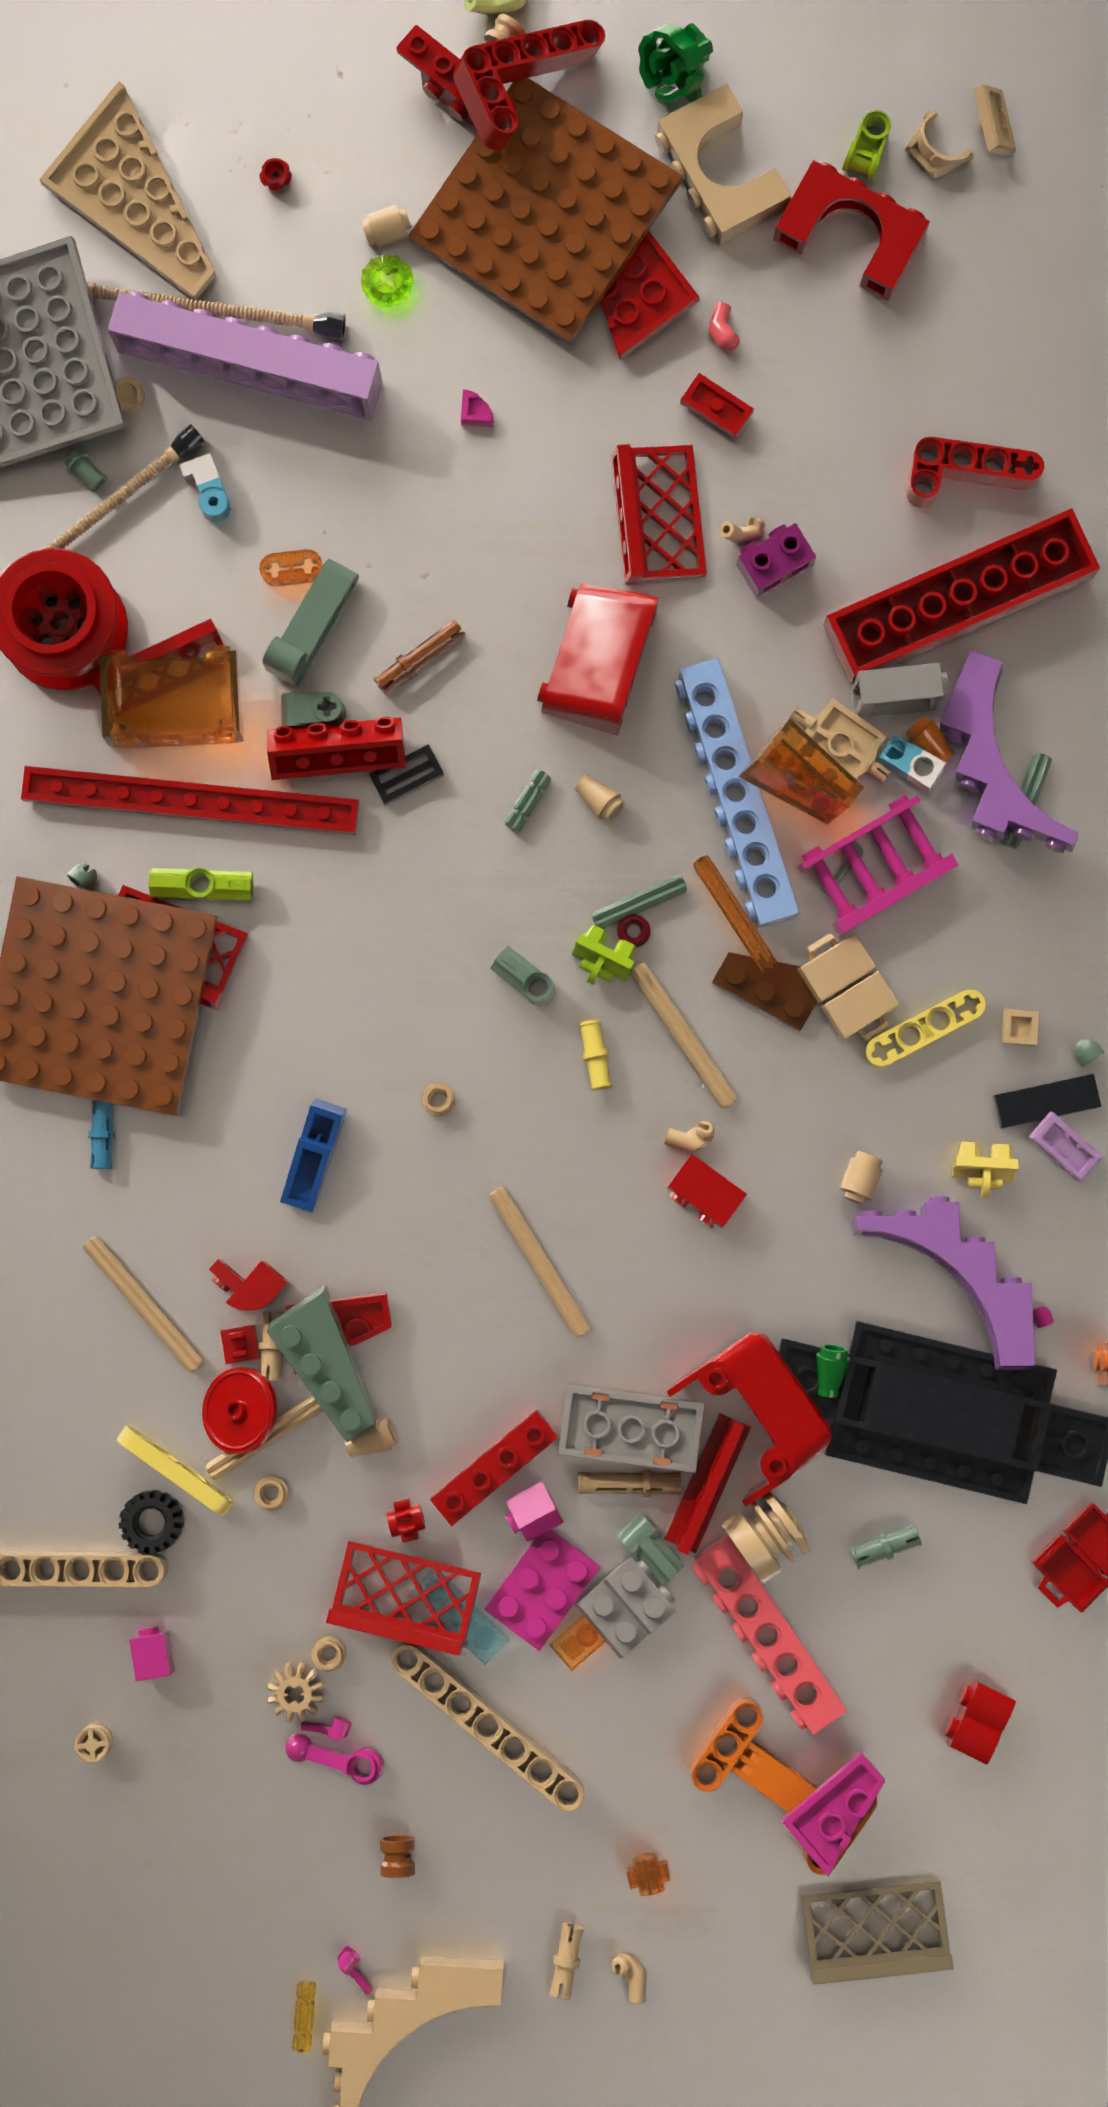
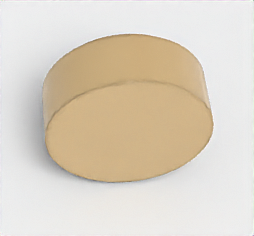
(130, 394)

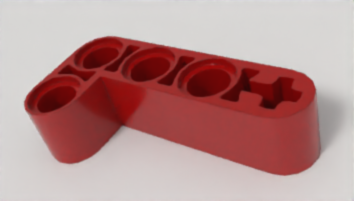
(975, 472)

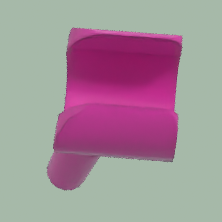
(1042, 1316)
(338, 1730)
(346, 1962)

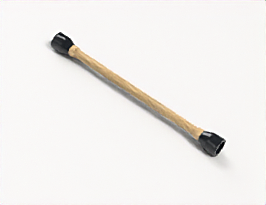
(327, 324)
(184, 445)

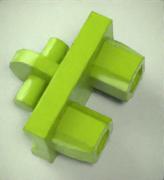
(601, 960)

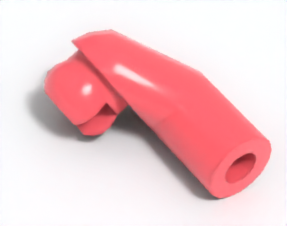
(720, 330)

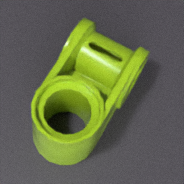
(867, 149)

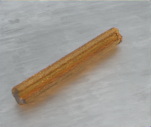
(735, 913)

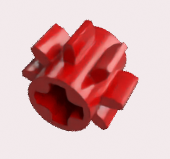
(406, 1520)

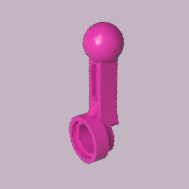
(301, 1748)

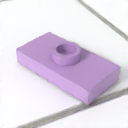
(1065, 1146)

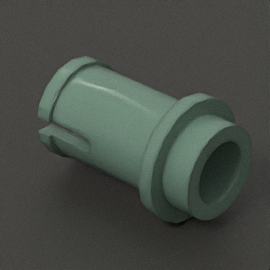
(85, 470)

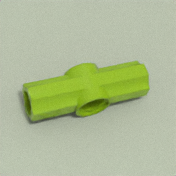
(180, 882)

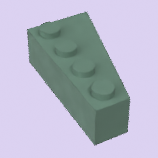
(323, 1359)

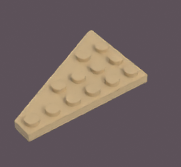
(122, 188)

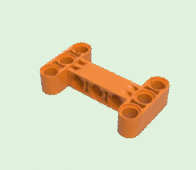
(758, 1768)

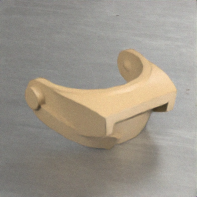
(929, 159)

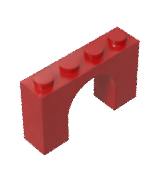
(828, 192)

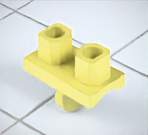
(983, 1171)

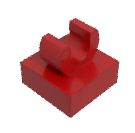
(240, 1344)

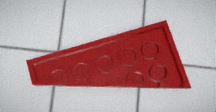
(645, 297)

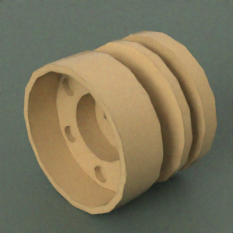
(766, 1536)

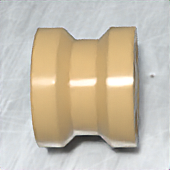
(504, 28)
(87, 1745)

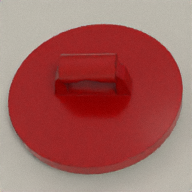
(239, 1410)

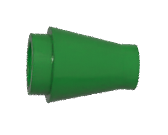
(831, 1368)

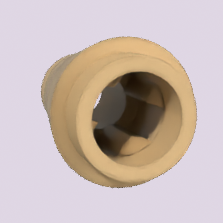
(600, 798)
(375, 1439)

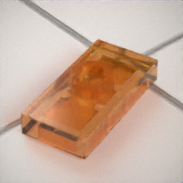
(577, 1643)

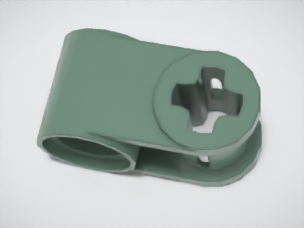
(305, 709)

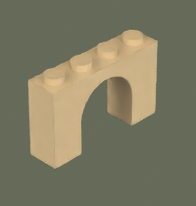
(724, 209)

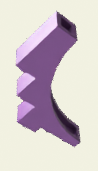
(981, 766)
(1003, 1305)

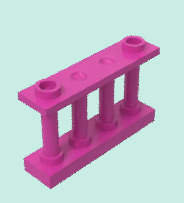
(905, 880)

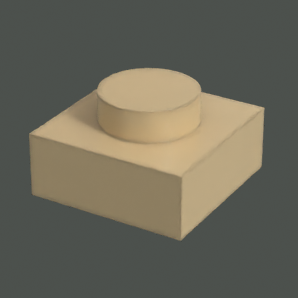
(1020, 1027)

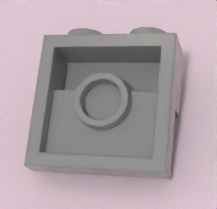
(627, 1606)

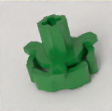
(678, 60)

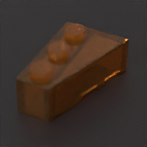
(802, 774)

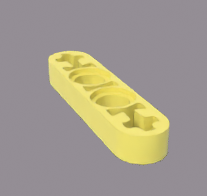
(923, 1025)
(175, 1471)

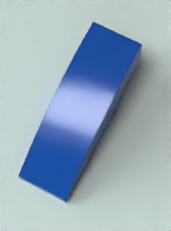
(313, 1155)

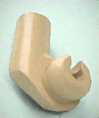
(692, 1140)
(632, 1972)

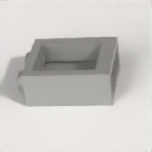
(898, 690)

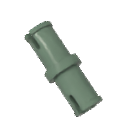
(886, 1546)

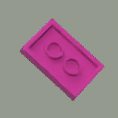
(542, 1588)

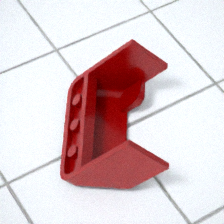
(776, 1400)

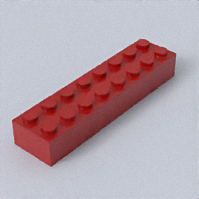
(962, 595)

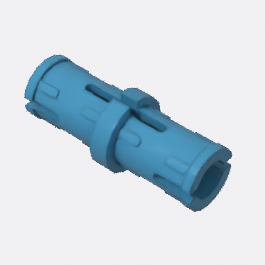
(101, 1135)

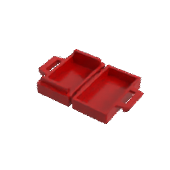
(1076, 1568)

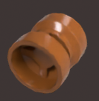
(397, 1857)

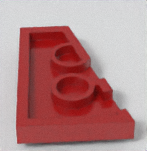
(362, 1316)

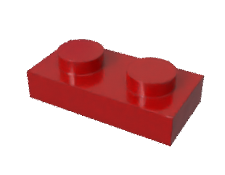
(716, 406)

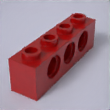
(494, 1467)

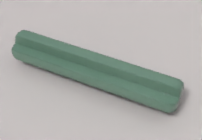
(1031, 788)
(639, 902)

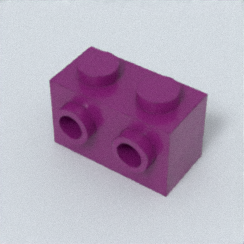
(775, 559)

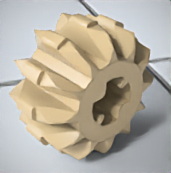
(297, 1704)

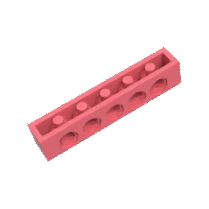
(825, 1704)

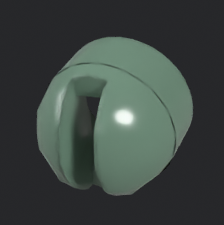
(82, 878)
(1087, 1051)

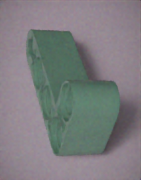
(297, 648)

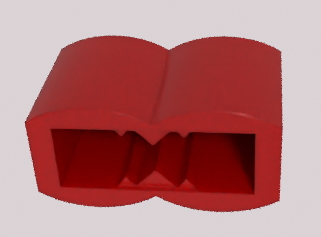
(979, 1721)

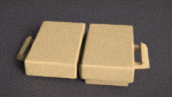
(840, 974)

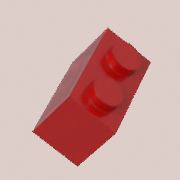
(706, 1192)

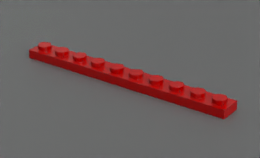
(190, 800)

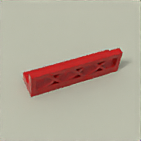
(175, 646)

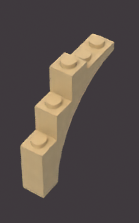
(442, 1988)

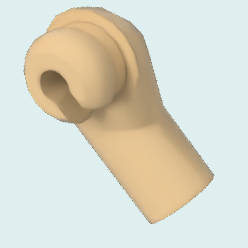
(742, 534)

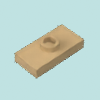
(994, 120)

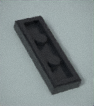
(1036, 1102)

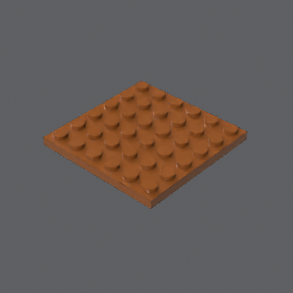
(548, 212)
(101, 994)

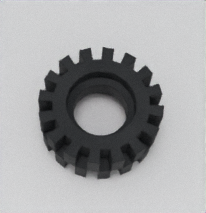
(130, 1522)

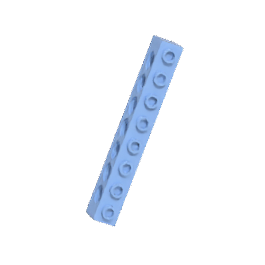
(709, 678)

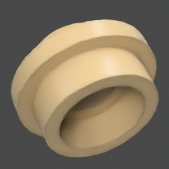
(436, 1088)
(261, 1498)
(323, 1663)

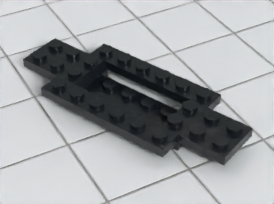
(951, 1415)

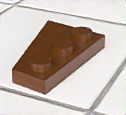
(776, 992)

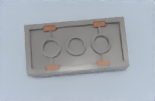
(631, 1428)

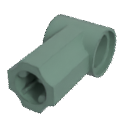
(522, 975)
(645, 1543)

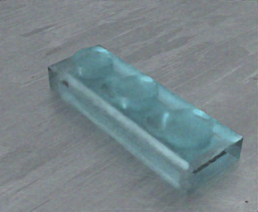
(483, 1635)

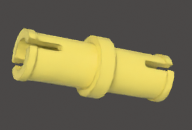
(595, 1054)

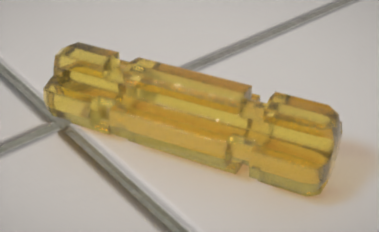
(304, 2016)

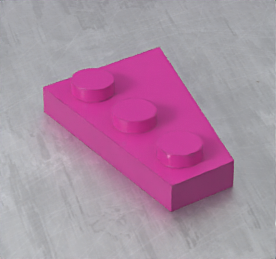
(834, 1810)

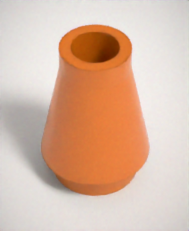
(929, 738)

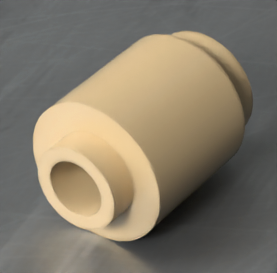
(386, 226)
(861, 1177)

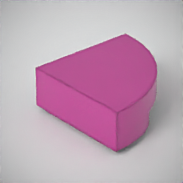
(475, 410)

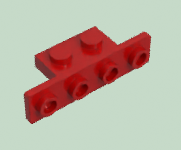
(436, 70)

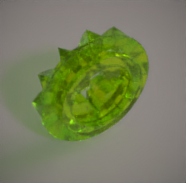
(384, 294)

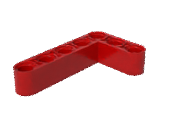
(502, 61)

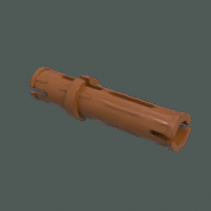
(408, 665)

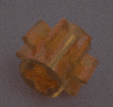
(648, 1874)

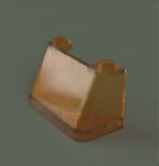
(171, 700)

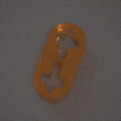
(290, 559)

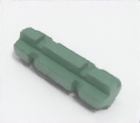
(527, 800)

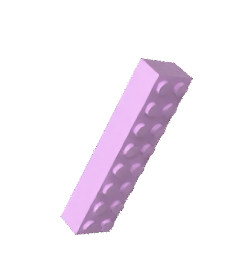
(246, 355)

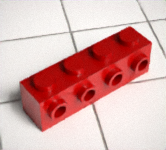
(336, 748)

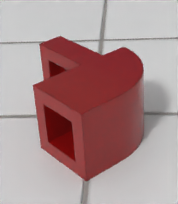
(255, 1291)

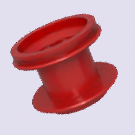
(74, 651)

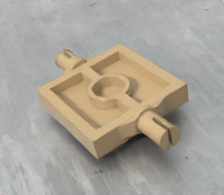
(845, 738)

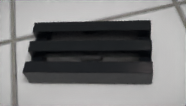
(426, 779)

